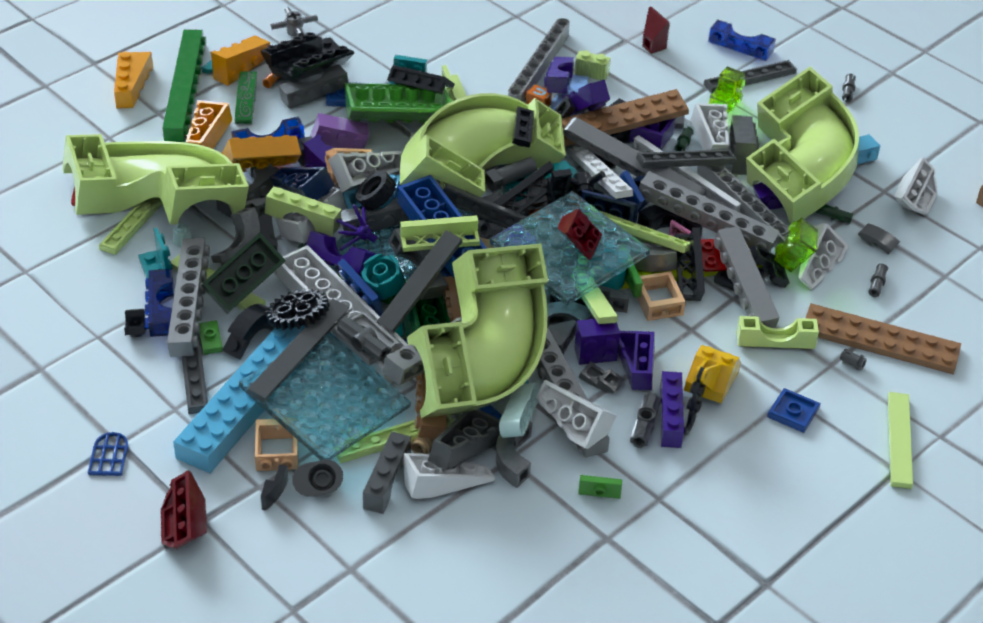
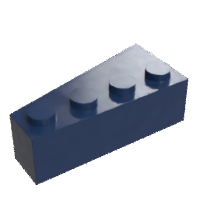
(305, 181)

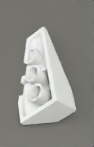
(829, 252)
(578, 417)
(429, 481)

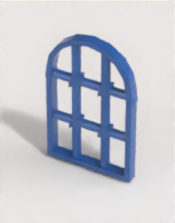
(112, 461)

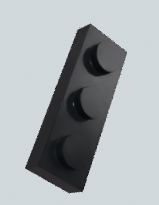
(523, 127)

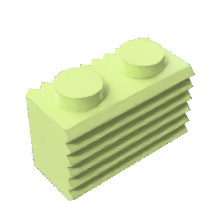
(592, 65)

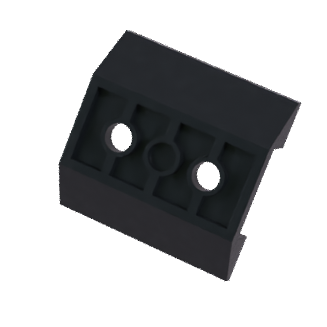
(303, 57)

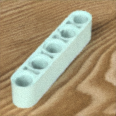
(519, 411)

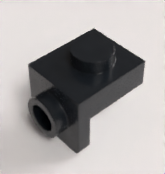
(135, 322)

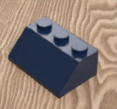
(617, 207)

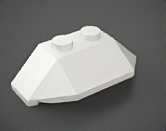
(918, 188)

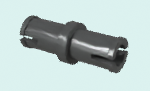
(848, 87)
(878, 280)

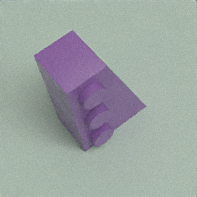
(341, 131)

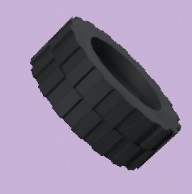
(375, 190)

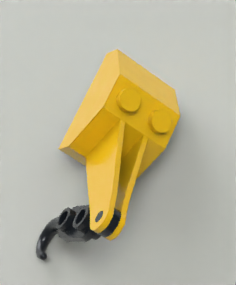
(709, 378)

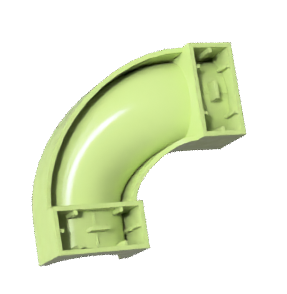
(477, 135)
(810, 145)
(123, 174)
(499, 331)

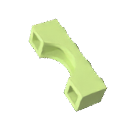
(322, 215)
(800, 334)

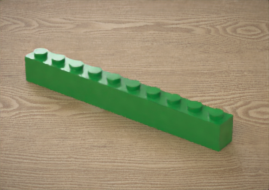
(184, 86)

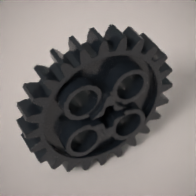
(297, 309)

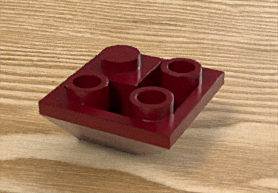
(655, 32)
(580, 232)

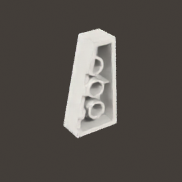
(711, 125)
(355, 167)

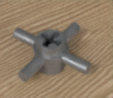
(293, 22)

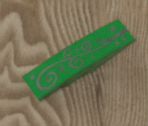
(245, 97)

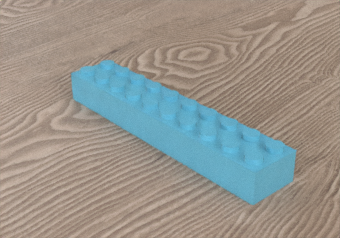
(230, 410)

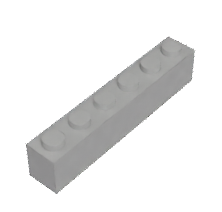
(745, 276)

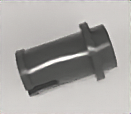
(853, 359)

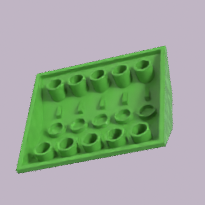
(391, 102)

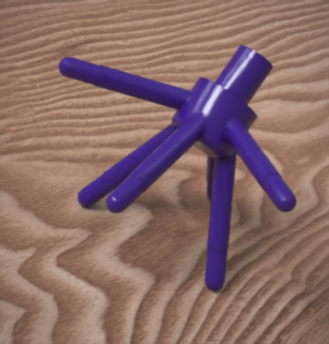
(362, 232)

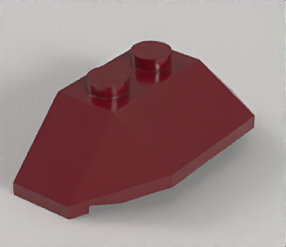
(183, 512)

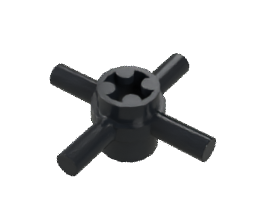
(584, 181)

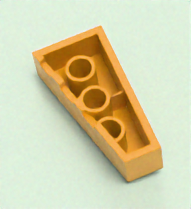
(239, 57)
(131, 74)
(209, 123)
(262, 151)

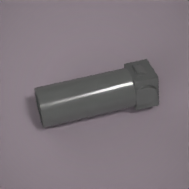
(497, 178)

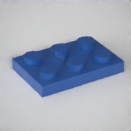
(359, 286)

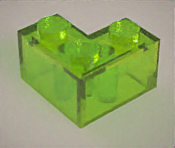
(729, 88)
(798, 246)

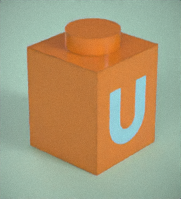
(540, 94)

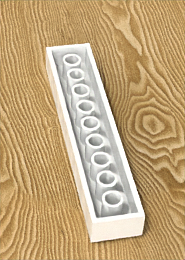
(307, 270)

